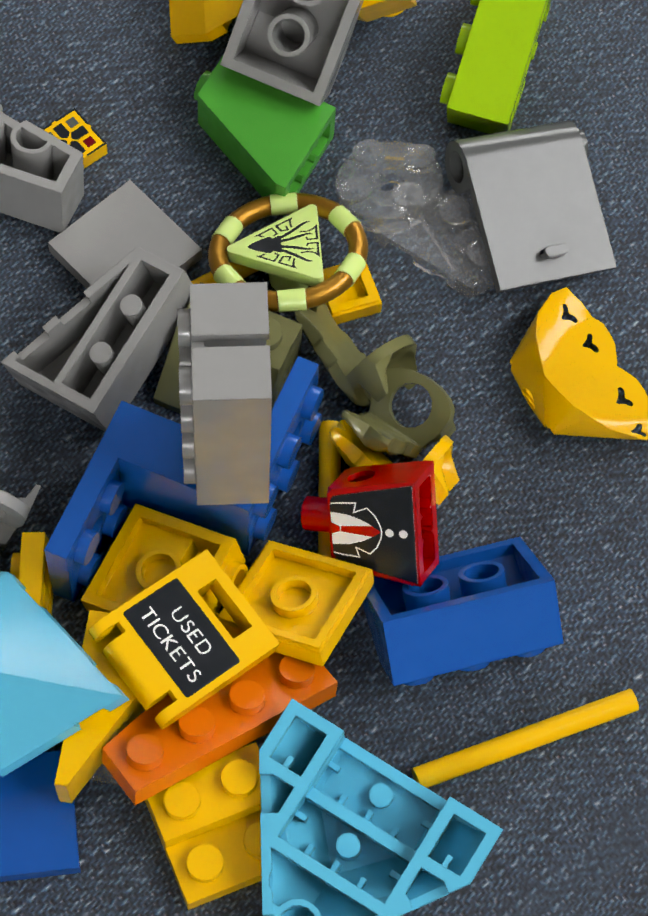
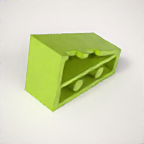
(493, 63)

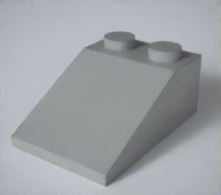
(292, 44)

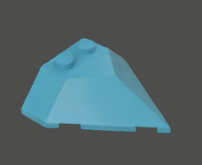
(44, 679)
(353, 830)

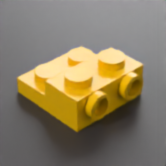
(150, 549)
(213, 827)

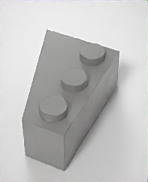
(107, 340)

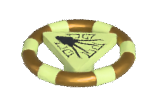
(289, 249)

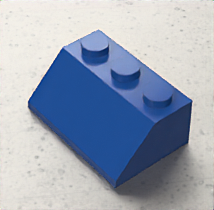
(465, 614)

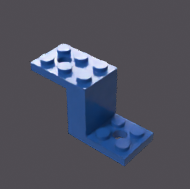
(144, 465)

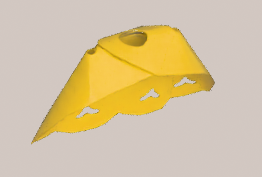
(571, 384)

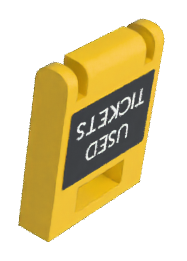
(178, 644)

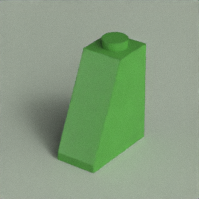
(263, 129)

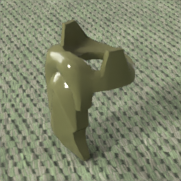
(352, 370)
(384, 433)

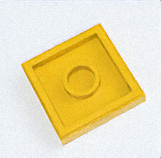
(302, 599)

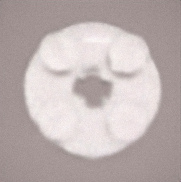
(382, 163)

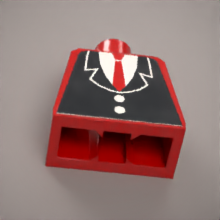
(381, 519)

